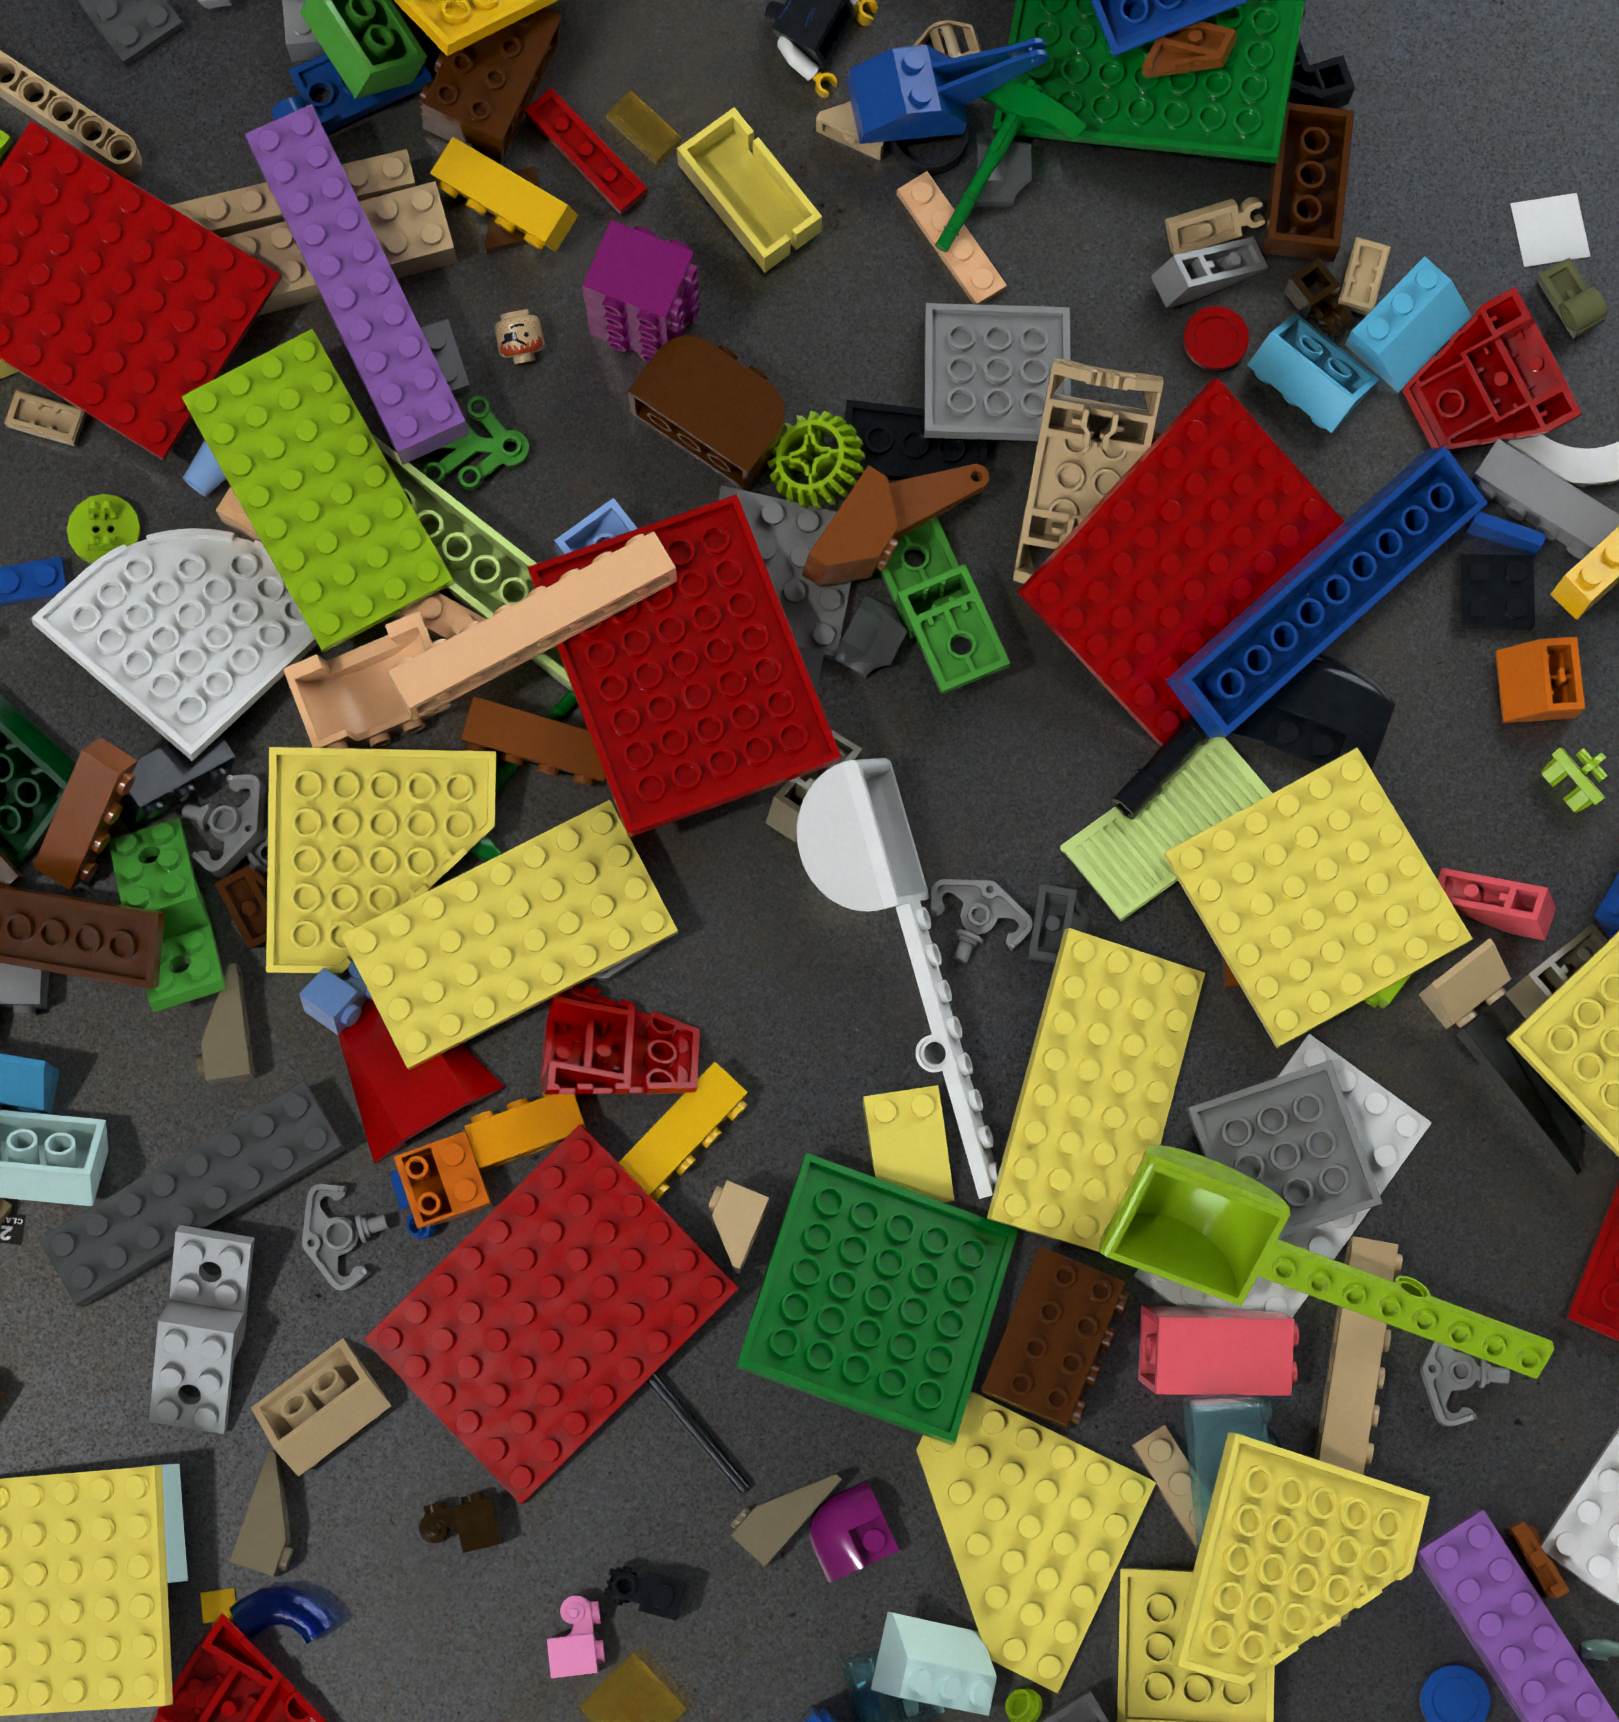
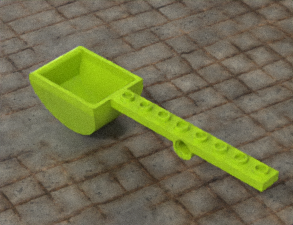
(1222, 1230)

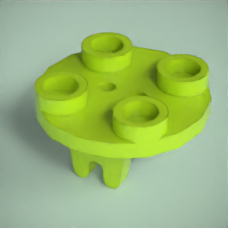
(102, 512)

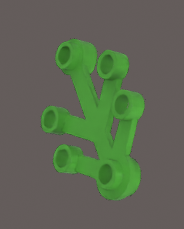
(471, 444)

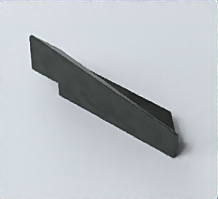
(1524, 1091)

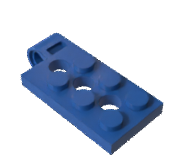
(341, 105)

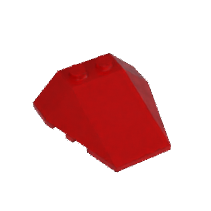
(1492, 381)

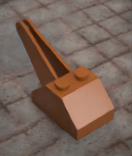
(881, 513)

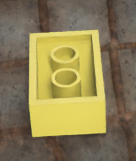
(910, 1141)

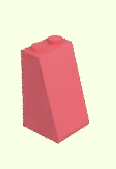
(1216, 1351)

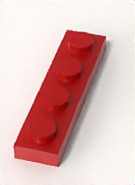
(586, 151)

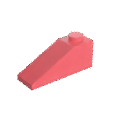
(1500, 903)

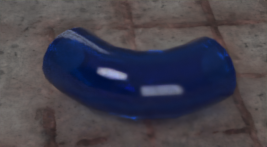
(282, 1607)

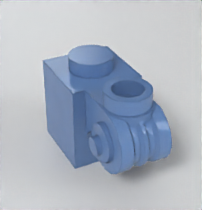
(335, 1001)

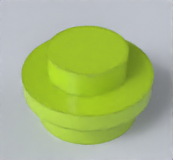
(1023, 1705)

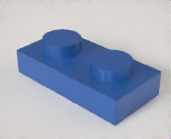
(32, 581)

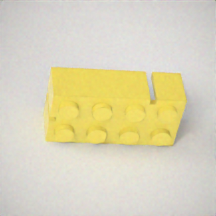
(749, 189)

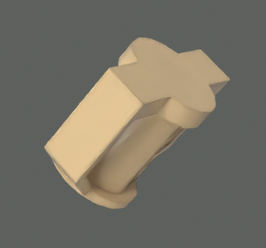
(947, 31)

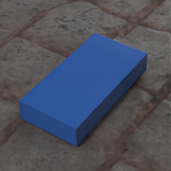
(1506, 533)

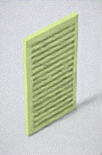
(1126, 856)

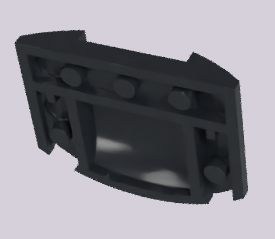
(1322, 715)

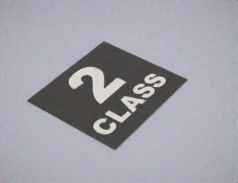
(12, 1229)

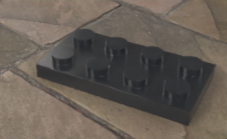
(897, 443)

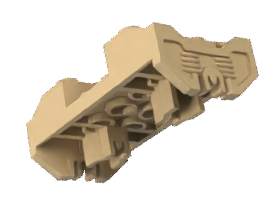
(1081, 453)

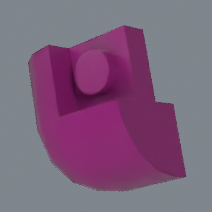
(850, 1532)

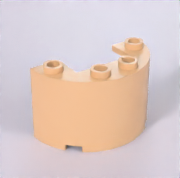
(352, 696)

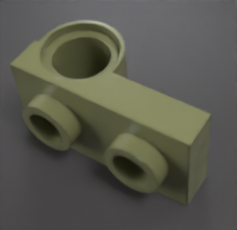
(1571, 298)

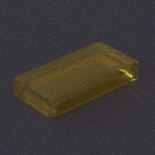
(643, 127)

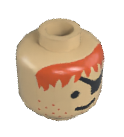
(519, 336)

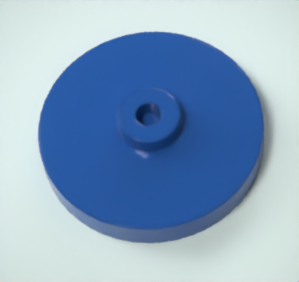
(1454, 1695)

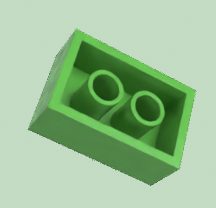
(365, 43)

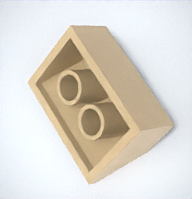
(320, 1407)

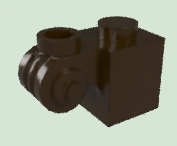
(1314, 296)
(473, 1520)

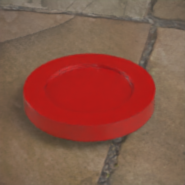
(1216, 338)

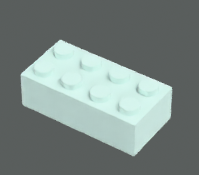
(51, 1157)

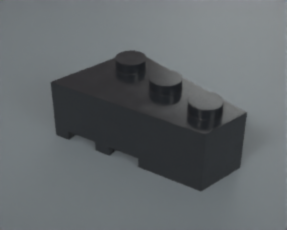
(170, 777)

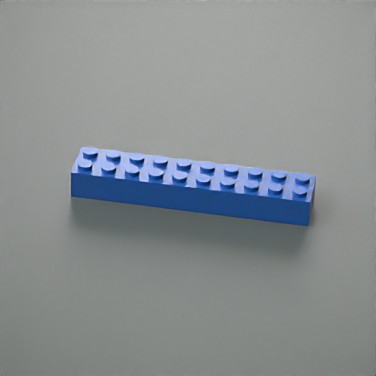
(1326, 592)

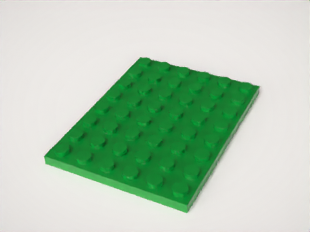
(1204, 112)

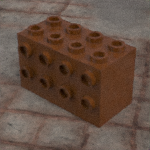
(489, 84)
(1056, 1339)

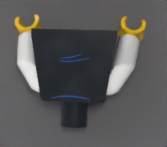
(812, 32)

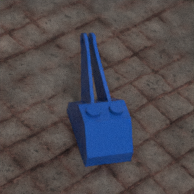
(924, 92)

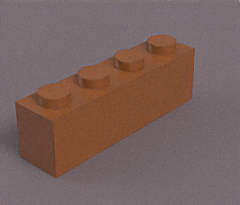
(531, 738)
(86, 813)

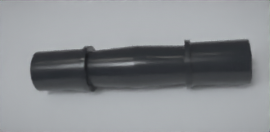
(1160, 768)

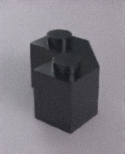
(1321, 83)

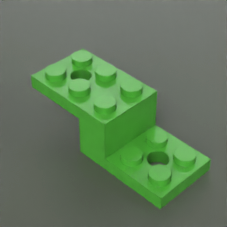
(940, 605)
(170, 888)

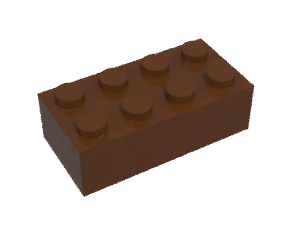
(1309, 184)

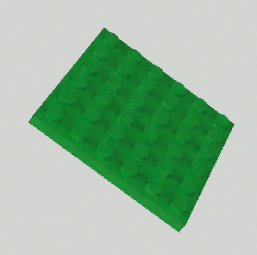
(877, 1299)

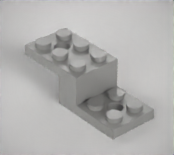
(201, 1329)

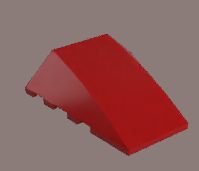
(614, 1048)
(403, 1101)
(233, 1683)

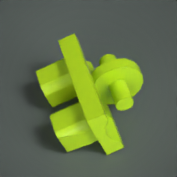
(1564, 765)

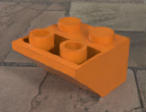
(1540, 680)
(443, 1181)

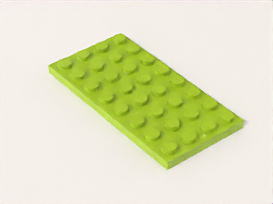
(317, 490)

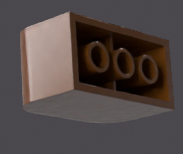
(711, 407)

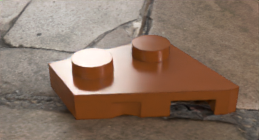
(1190, 50)
(1536, 1562)

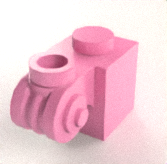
(578, 1651)

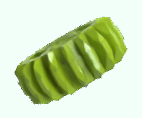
(801, 451)

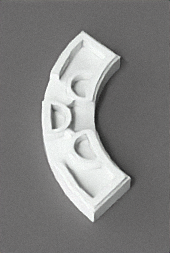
(1574, 465)

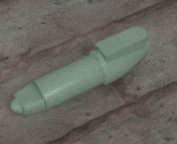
(1599, 1649)

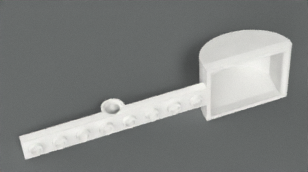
(865, 859)

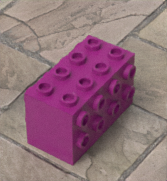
(640, 290)

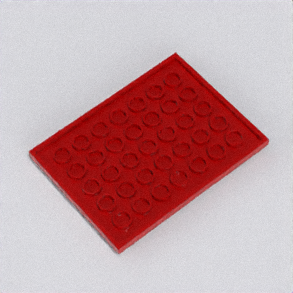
(115, 291)
(1178, 553)
(697, 683)
(551, 1314)

